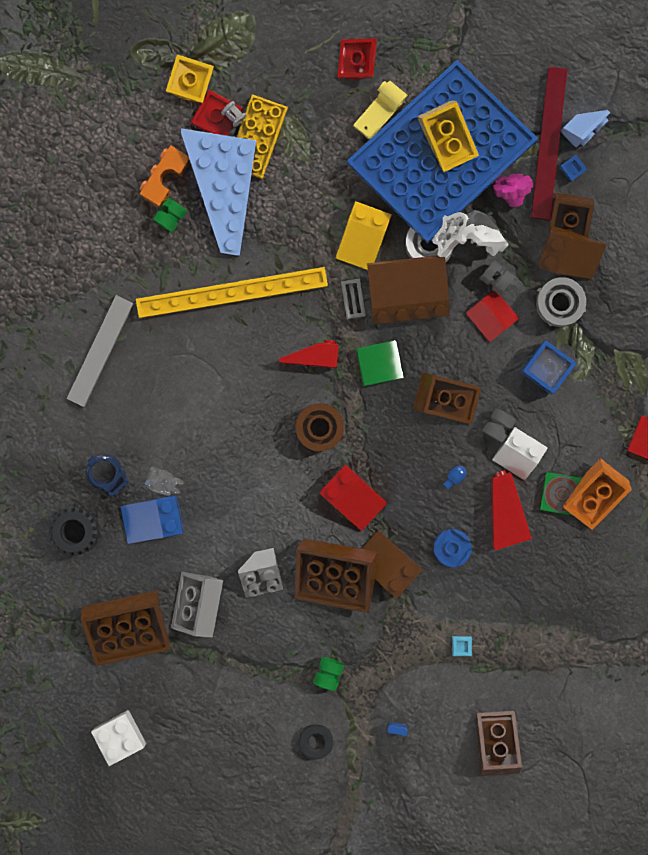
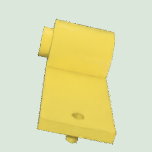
(381, 109)

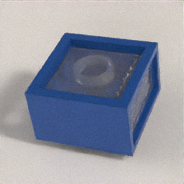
(548, 367)

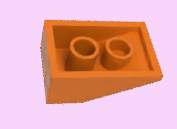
(597, 494)

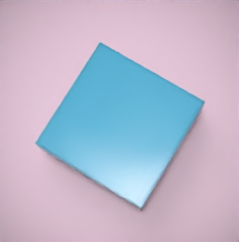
(461, 645)

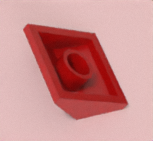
(357, 58)
(492, 316)

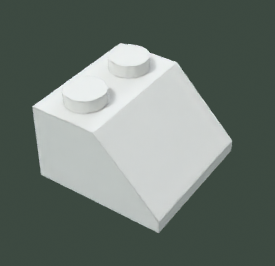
(519, 453)

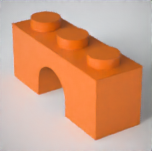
(171, 162)

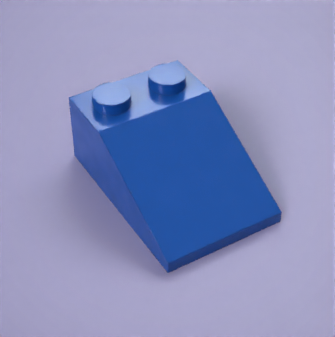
(152, 519)

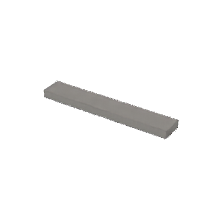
(100, 351)

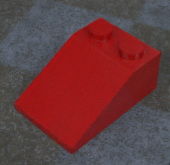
(353, 497)

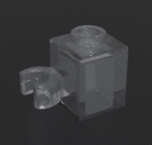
(162, 481)

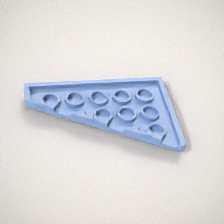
(223, 176)

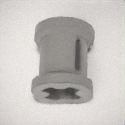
(238, 119)

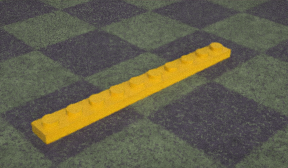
(231, 292)

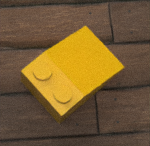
(448, 135)
(363, 235)

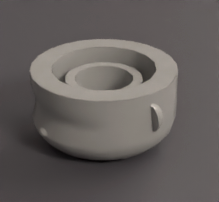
(572, 291)

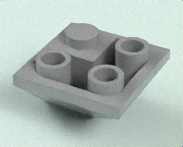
(260, 574)

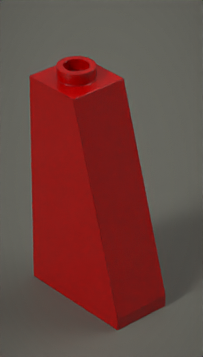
(507, 515)

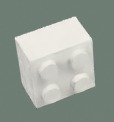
(118, 738)

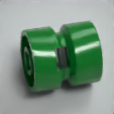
(169, 215)
(328, 674)

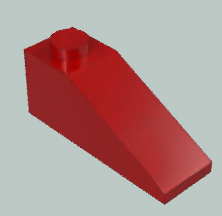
(317, 355)

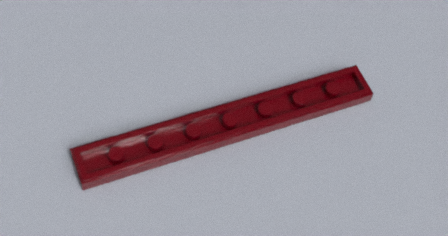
(549, 143)

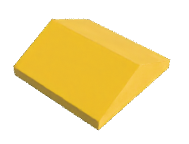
(189, 79)

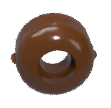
(315, 411)

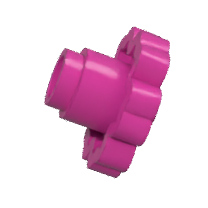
(513, 188)

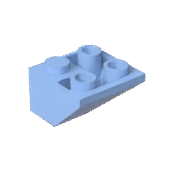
(581, 127)

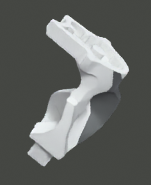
(471, 226)

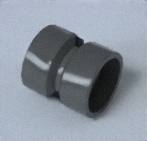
(502, 282)
(499, 425)

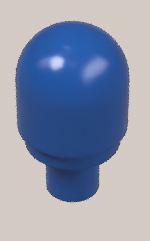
(455, 476)

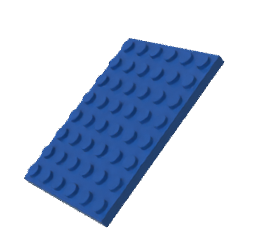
(405, 170)

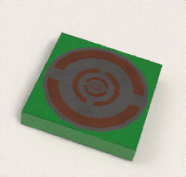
(556, 492)

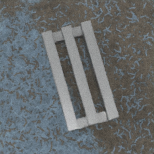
(351, 282)

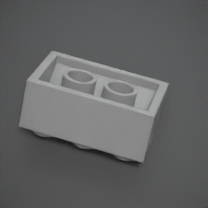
(196, 604)

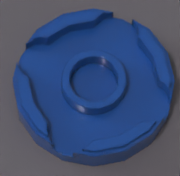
(452, 548)

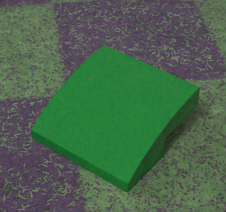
(379, 363)

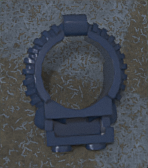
(112, 485)

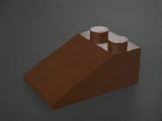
(572, 213)
(570, 253)
(446, 398)
(394, 567)
(498, 743)

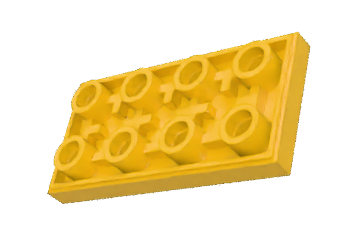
(263, 125)

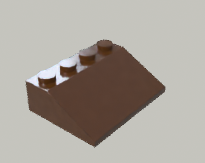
(408, 289)
(335, 575)
(125, 628)

